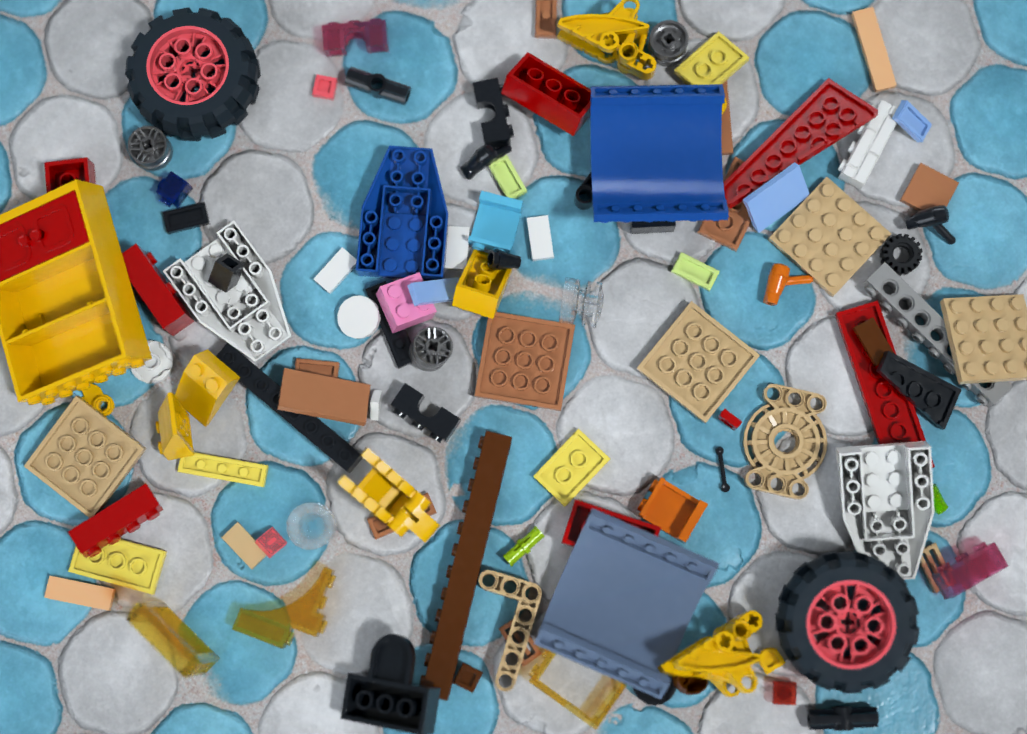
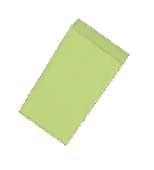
(507, 178)
(695, 271)

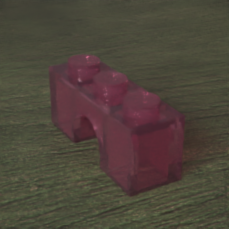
(337, 36)

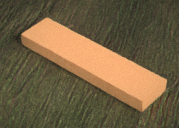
(874, 49)

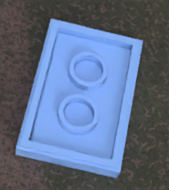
(776, 197)

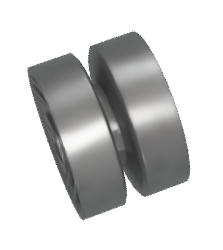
(668, 32)
(150, 148)
(427, 359)

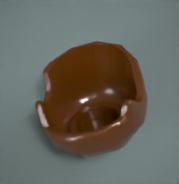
(690, 685)

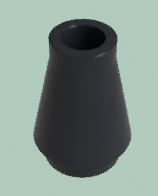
(502, 260)

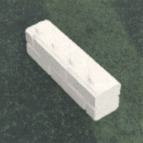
(868, 147)

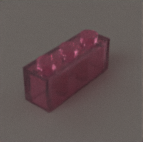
(969, 569)

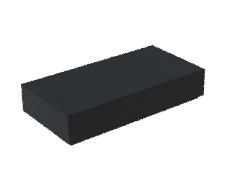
(186, 218)

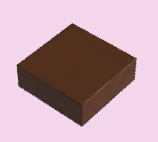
(467, 677)

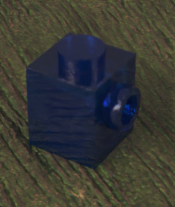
(173, 190)

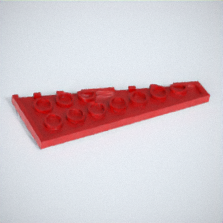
(813, 127)

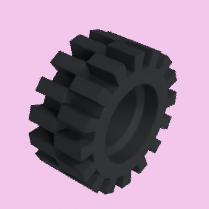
(907, 243)

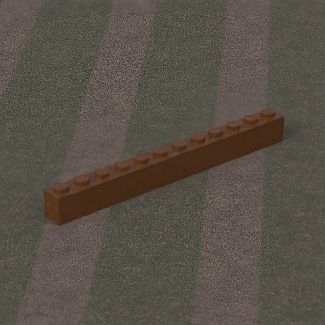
(467, 562)

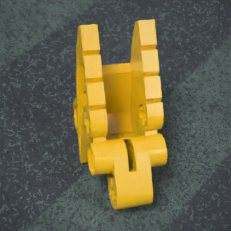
(611, 33)
(392, 499)
(721, 656)

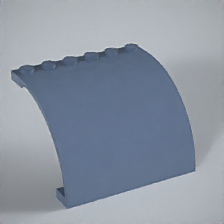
(624, 602)

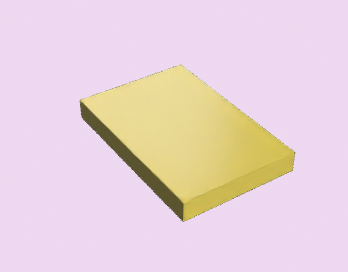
(712, 62)
(571, 467)

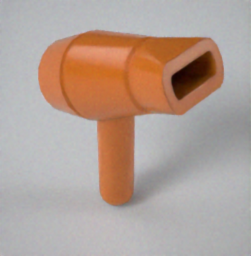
(778, 279)

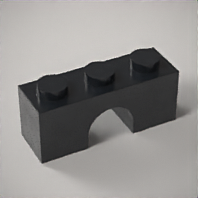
(489, 96)
(440, 425)

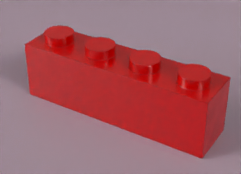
(116, 521)

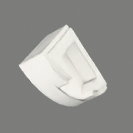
(375, 404)

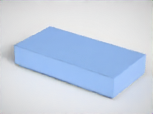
(912, 121)

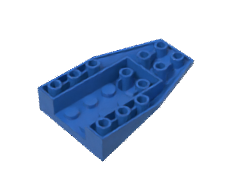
(404, 218)

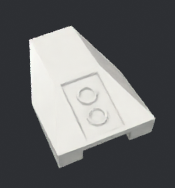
(246, 315)
(888, 501)

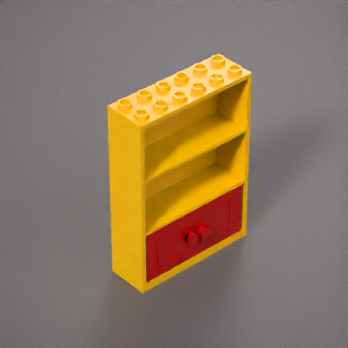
(66, 295)

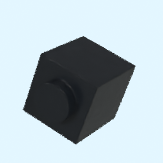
(226, 272)

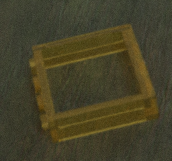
(172, 638)
(602, 710)

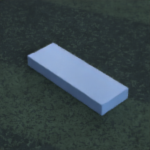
(433, 291)

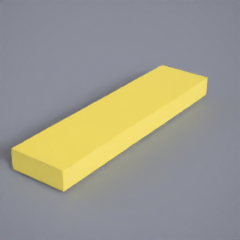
(224, 469)

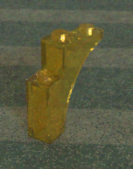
(303, 615)

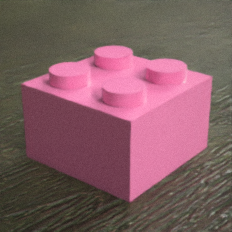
(399, 307)

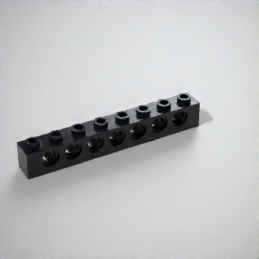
(309, 426)

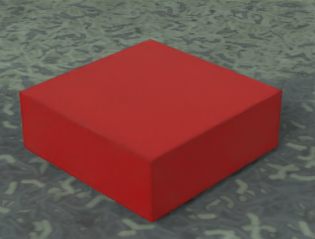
(729, 419)

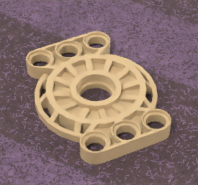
(789, 419)

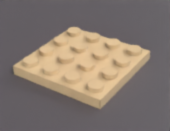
(829, 236)
(987, 337)
(698, 362)
(85, 457)

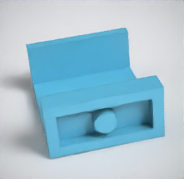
(495, 222)

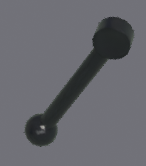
(724, 487)

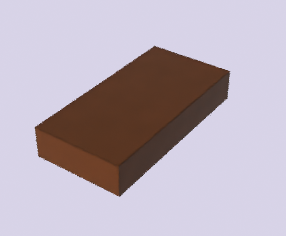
(872, 340)

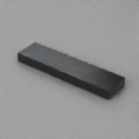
(398, 341)

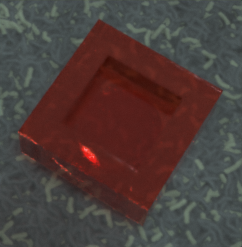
(784, 692)

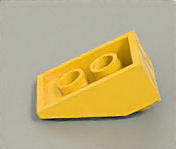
(480, 286)
(205, 386)
(174, 429)

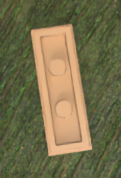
(80, 593)

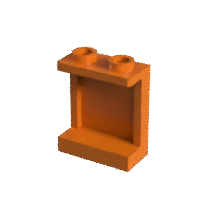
(671, 509)

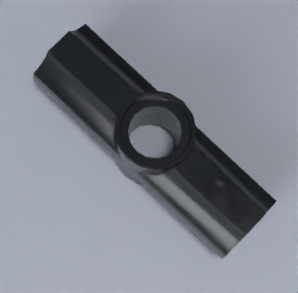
(365, 81)
(842, 718)

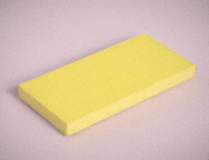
(123, 565)

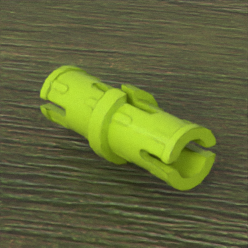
(523, 546)

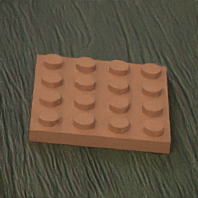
(525, 361)

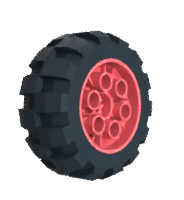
(201, 112)
(828, 579)

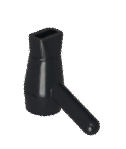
(483, 158)
(934, 217)

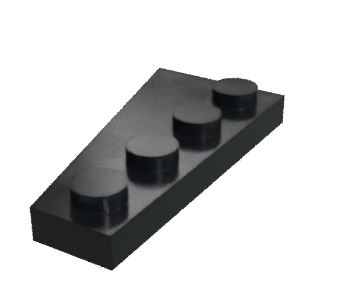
(924, 390)

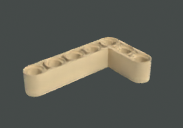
(517, 624)

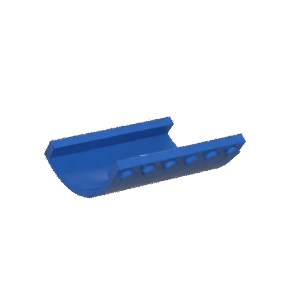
(657, 153)

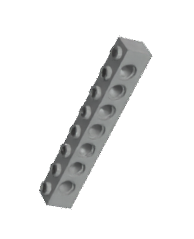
(922, 334)

